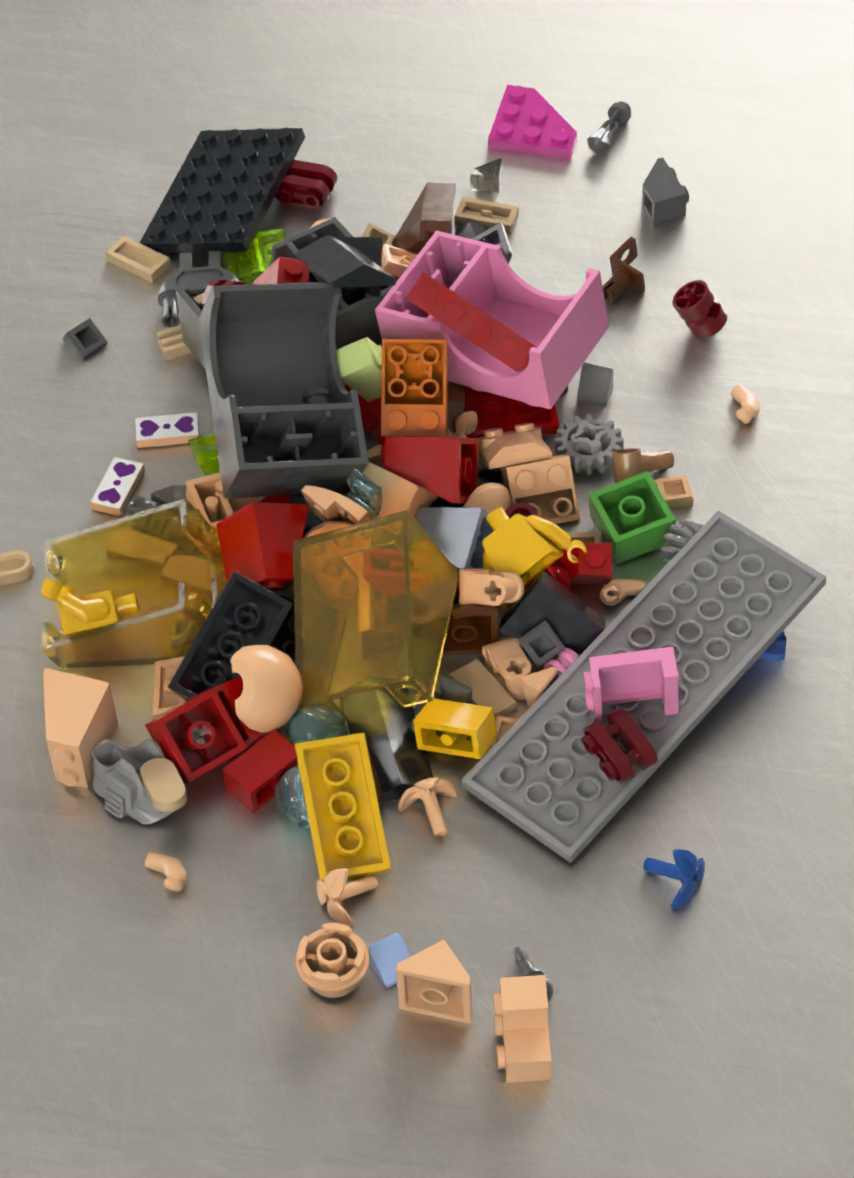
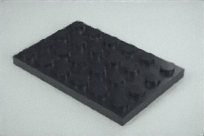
(223, 190)

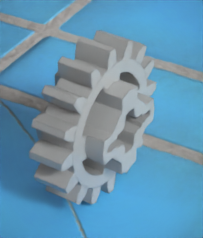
(589, 443)

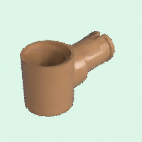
(634, 461)

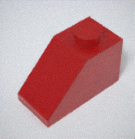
(593, 566)

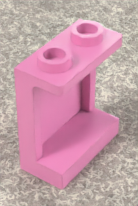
(631, 679)

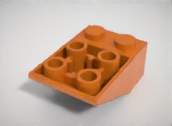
(414, 388)

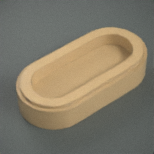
(15, 567)
(163, 784)

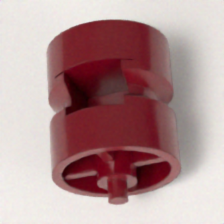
(699, 309)

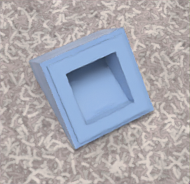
(385, 957)

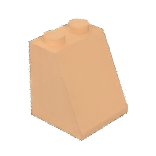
(76, 720)

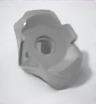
(118, 780)

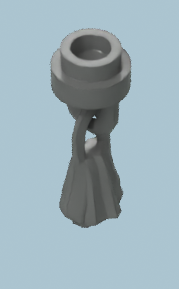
(618, 114)

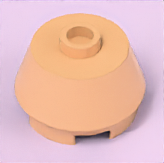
(332, 960)

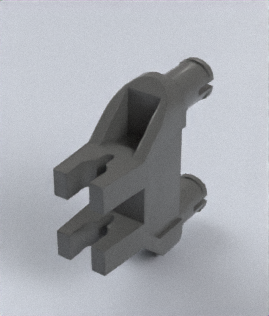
(196, 280)

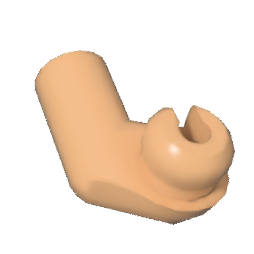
(749, 404)
(619, 589)
(169, 866)

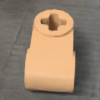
(488, 587)
(507, 664)

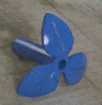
(685, 870)

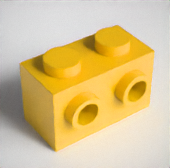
(455, 728)

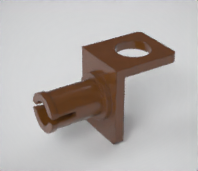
(623, 273)

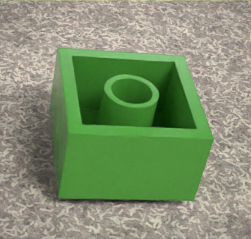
(631, 516)

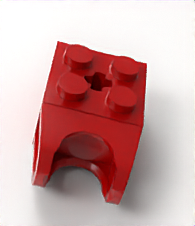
(215, 719)

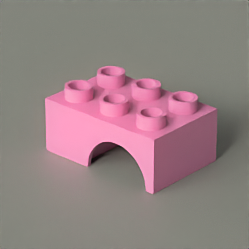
(477, 271)

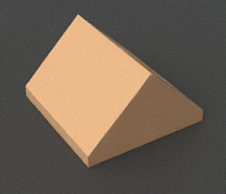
(398, 492)
(435, 984)

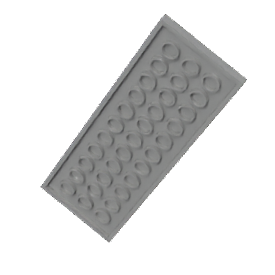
(717, 609)

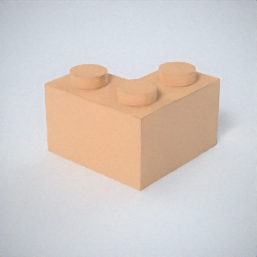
(207, 496)
(523, 1023)

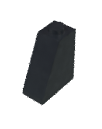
(566, 614)

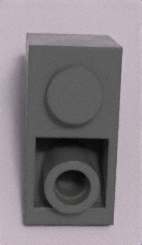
(663, 194)

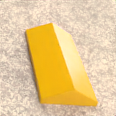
(342, 806)

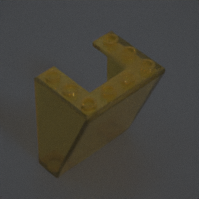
(162, 557)
(371, 610)

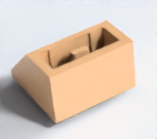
(545, 486)

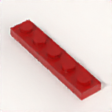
(470, 322)

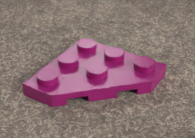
(531, 125)

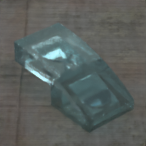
(365, 493)

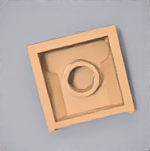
(512, 447)

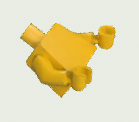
(524, 545)
(88, 611)

